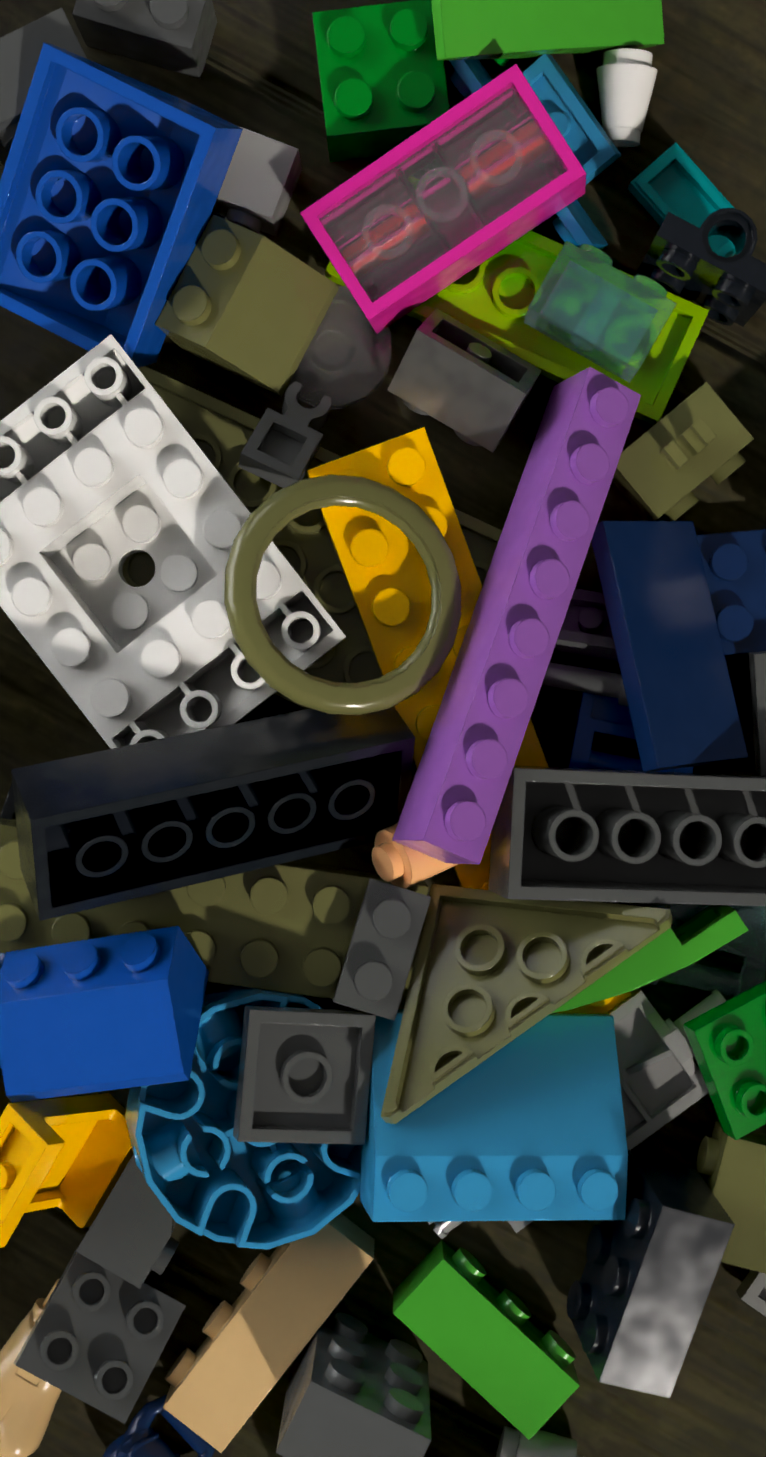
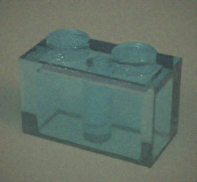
(599, 310)

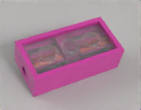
(446, 199)

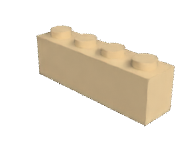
(264, 1329)

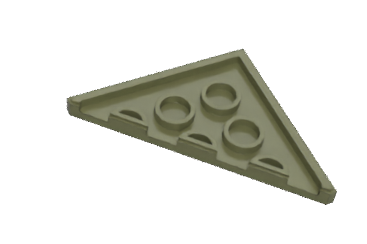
(495, 971)

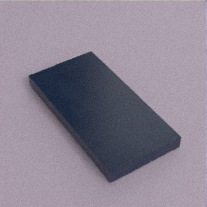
(667, 644)

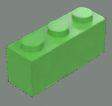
(487, 1337)

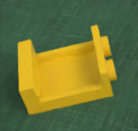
(60, 1157)

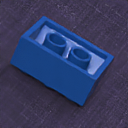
(100, 1014)

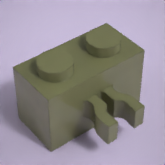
(679, 453)

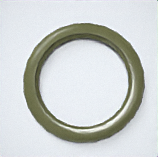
(266, 658)

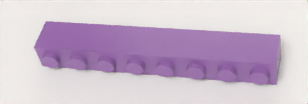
(517, 620)

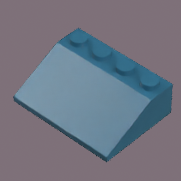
(511, 1139)

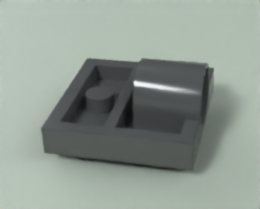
(99, 1337)

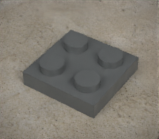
(304, 1075)

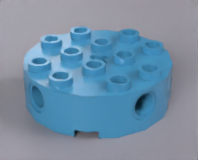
(208, 1179)

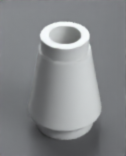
(625, 93)

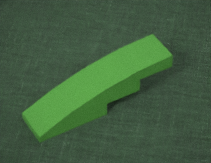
(542, 27)
(665, 955)

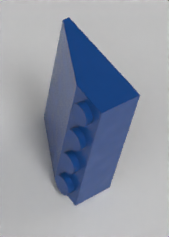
(105, 202)

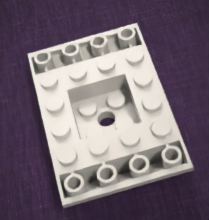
(108, 473)

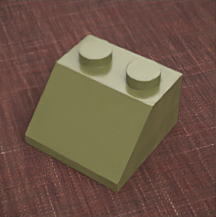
(246, 305)

